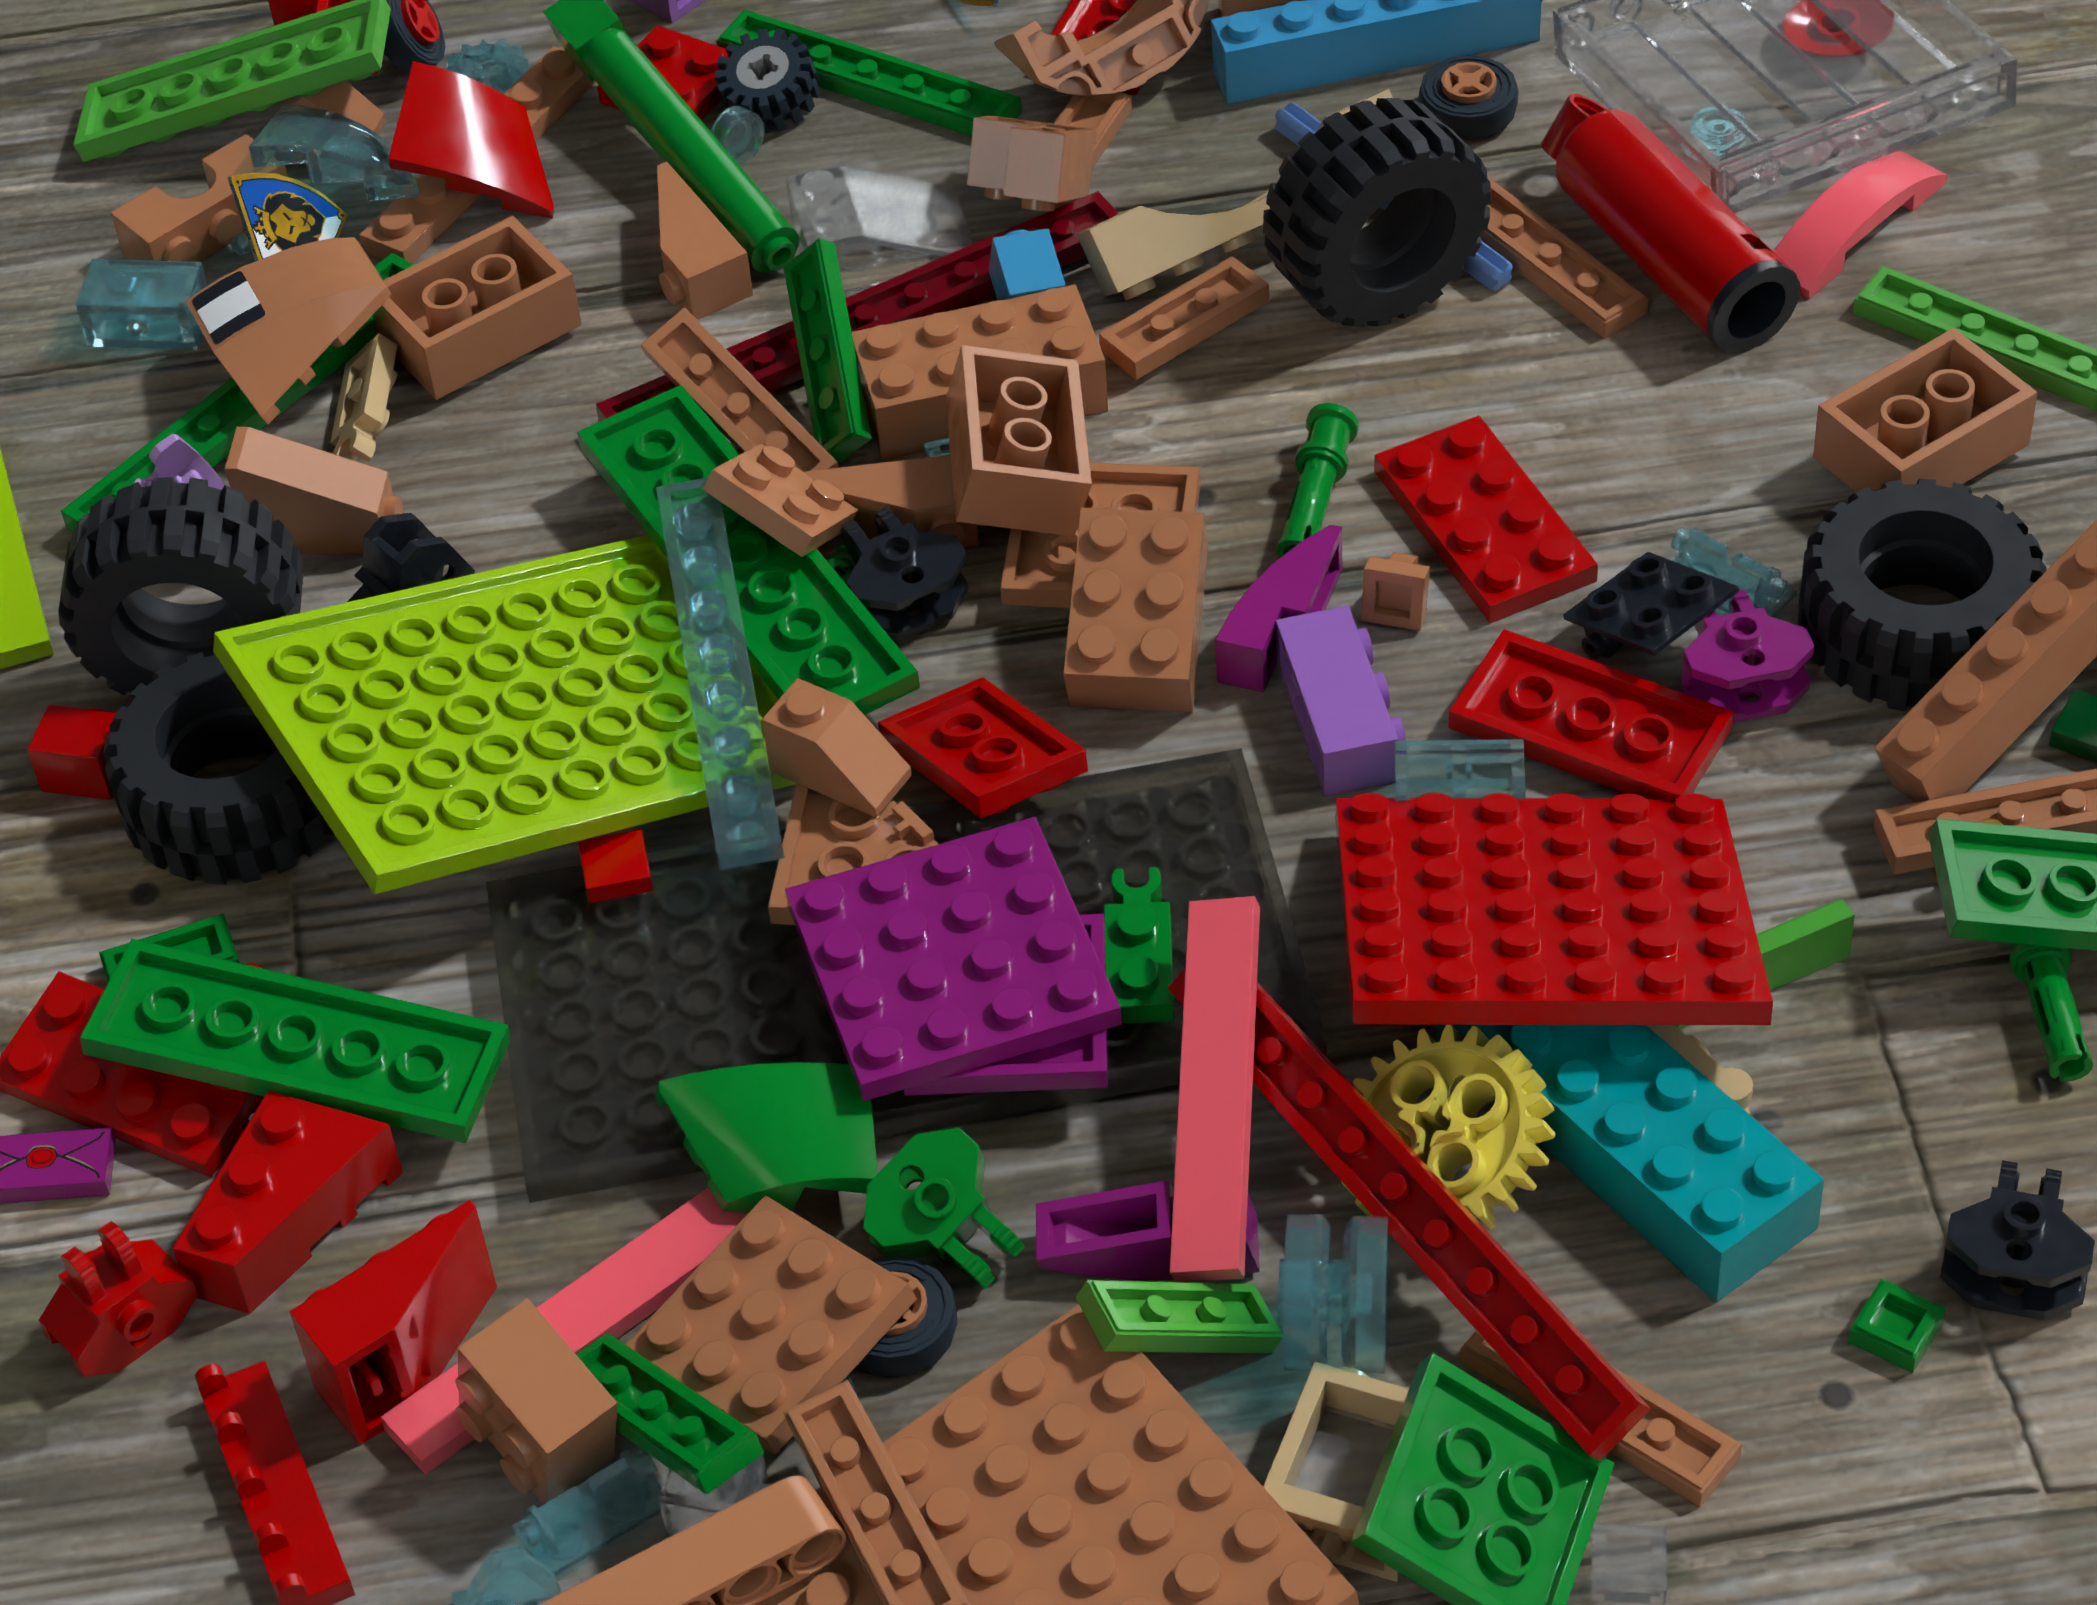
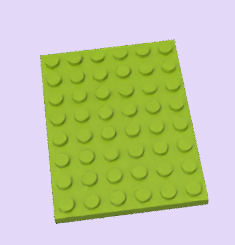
(485, 710)

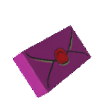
(56, 1165)

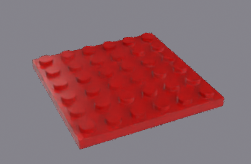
(1547, 912)

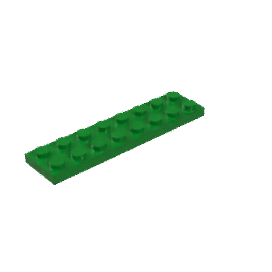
(792, 607)

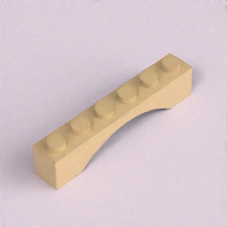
(1146, 241)

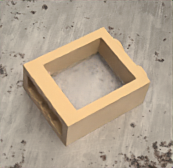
(1333, 1459)

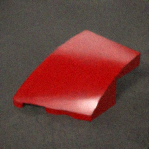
(470, 139)

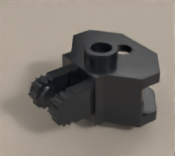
(399, 562)
(905, 571)
(2019, 1244)

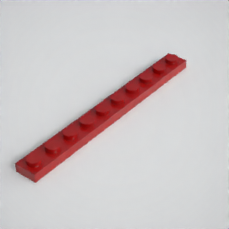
(1440, 1234)

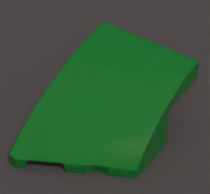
(774, 1130)

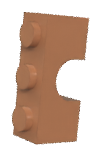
(188, 228)

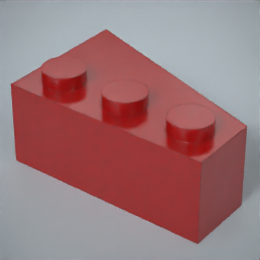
(279, 1194)

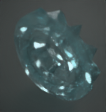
(508, 62)

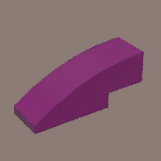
(1290, 587)
(1118, 1233)

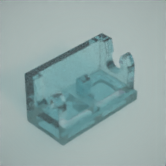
(1459, 768)

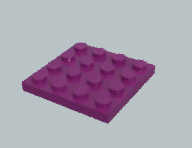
(951, 958)

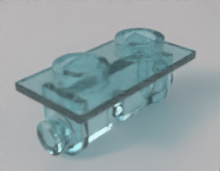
(1711, 557)
(592, 1513)

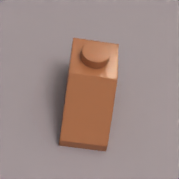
(832, 749)

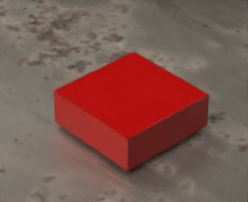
(615, 866)

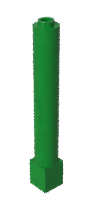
(610, 57)

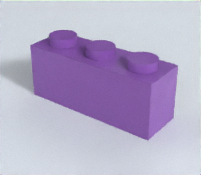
(1338, 699)

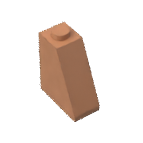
(314, 493)

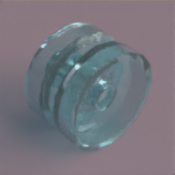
(1334, 1292)

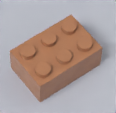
(477, 307)
(1926, 416)
(1017, 441)
(1136, 610)

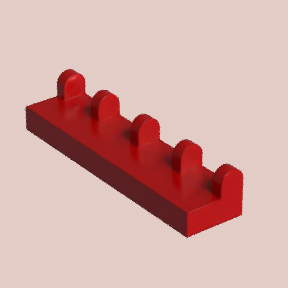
(274, 1486)

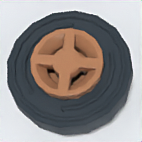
(1471, 95)
(925, 1327)

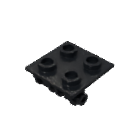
(1647, 606)

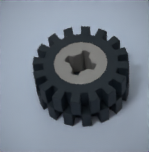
(769, 77)

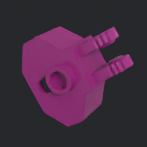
(1745, 657)

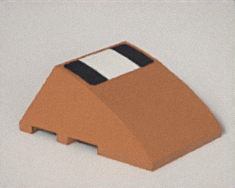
(284, 312)

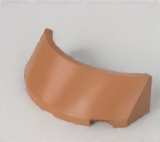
(1113, 60)

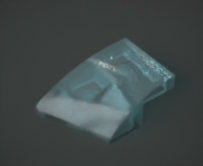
(333, 150)

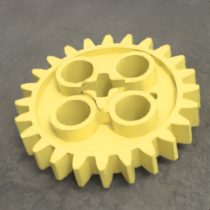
(1445, 1124)

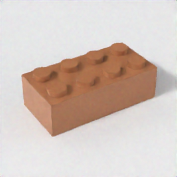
(911, 362)

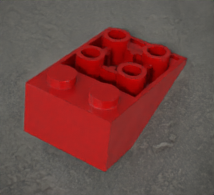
(395, 1320)

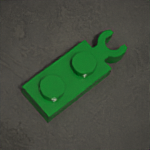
(1140, 949)

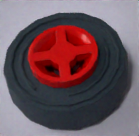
(413, 34)

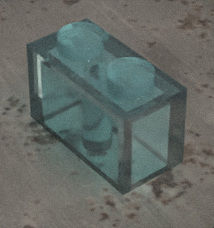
(140, 304)

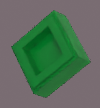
(1897, 1325)

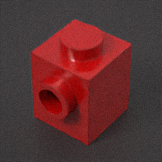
(70, 751)

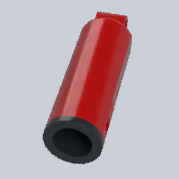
(1671, 225)

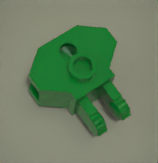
(941, 1209)

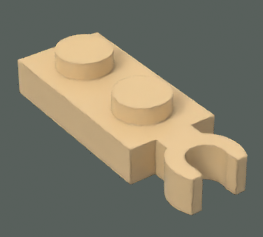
(364, 399)

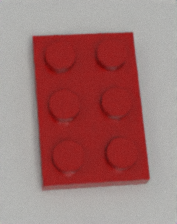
(983, 747)

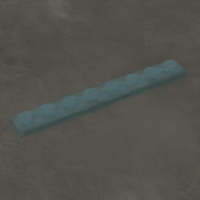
(719, 677)

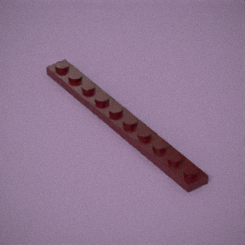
(933, 288)

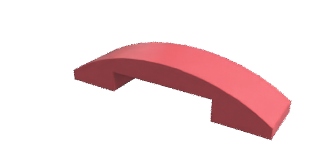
(1850, 211)

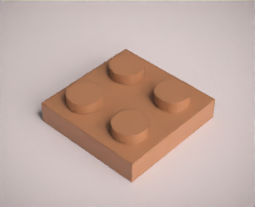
(781, 498)

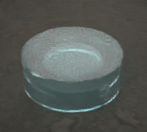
(739, 132)

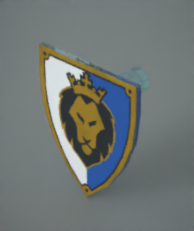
(281, 214)

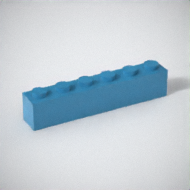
(1349, 39)

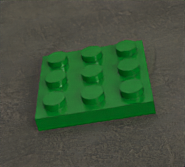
(1480, 1495)

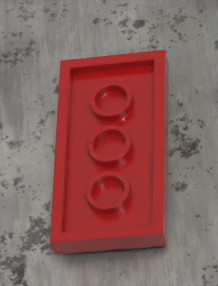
(1485, 519)
(1591, 718)
(146, 1108)

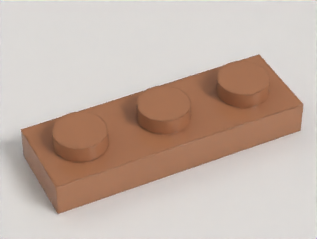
(1184, 317)

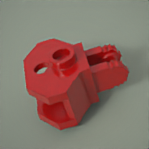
(116, 1302)

